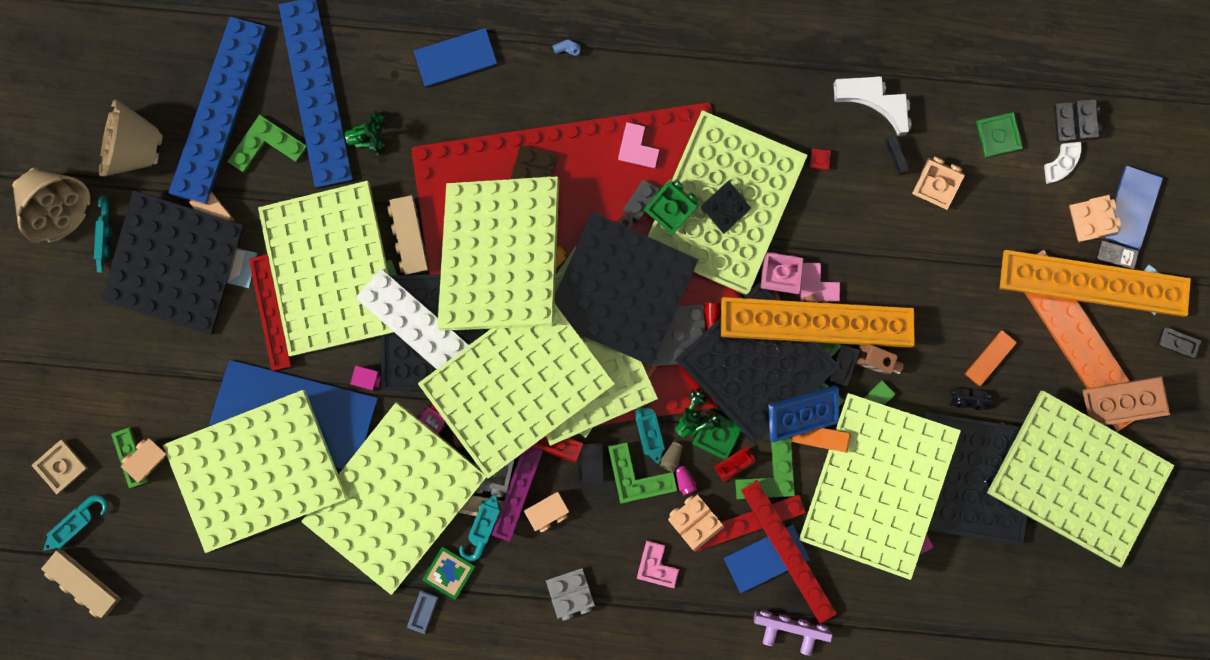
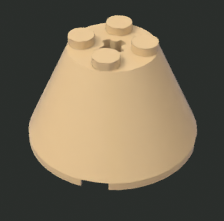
(127, 141)
(49, 204)

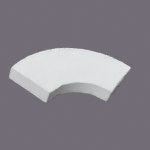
(1065, 162)

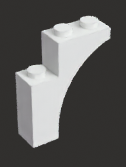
(870, 93)

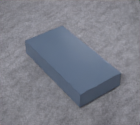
(422, 612)

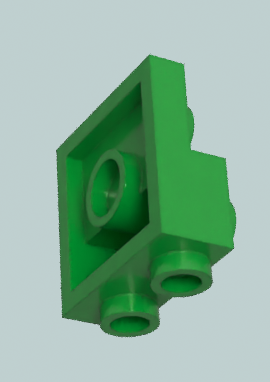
(672, 206)

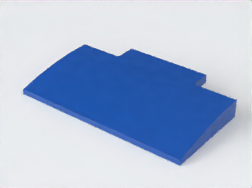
(341, 413)

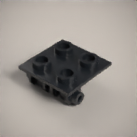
(725, 207)

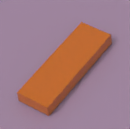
(990, 358)
(825, 439)

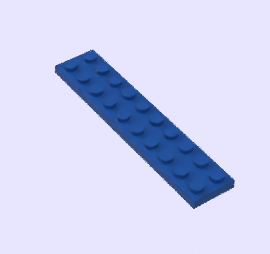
(315, 93)
(218, 110)

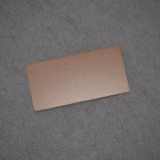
(1127, 401)

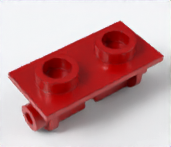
(734, 464)

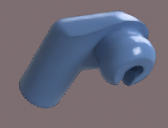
(568, 46)

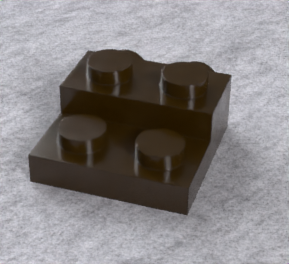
(533, 163)

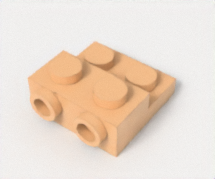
(938, 182)
(1095, 219)
(695, 522)

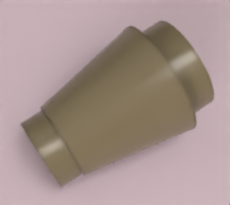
(672, 457)

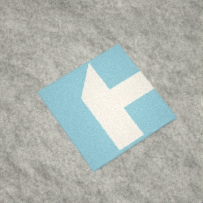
(241, 269)

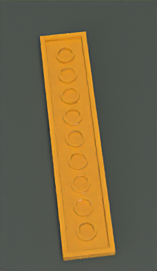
(1095, 283)
(817, 322)

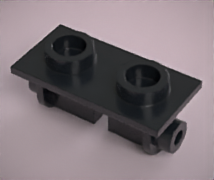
(979, 400)

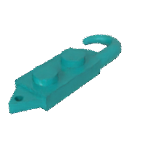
(102, 233)
(649, 433)
(73, 523)
(482, 527)

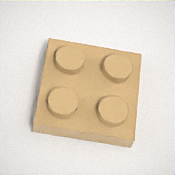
(59, 466)

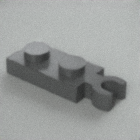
(640, 199)

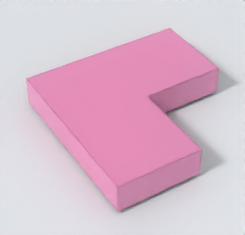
(632, 150)
(811, 284)
(651, 567)

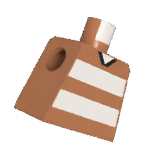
(878, 360)

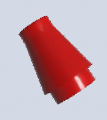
(712, 313)

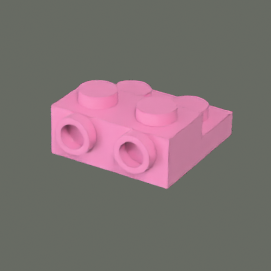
(781, 273)

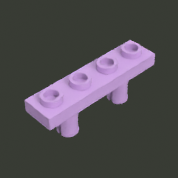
(800, 627)

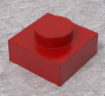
(820, 159)

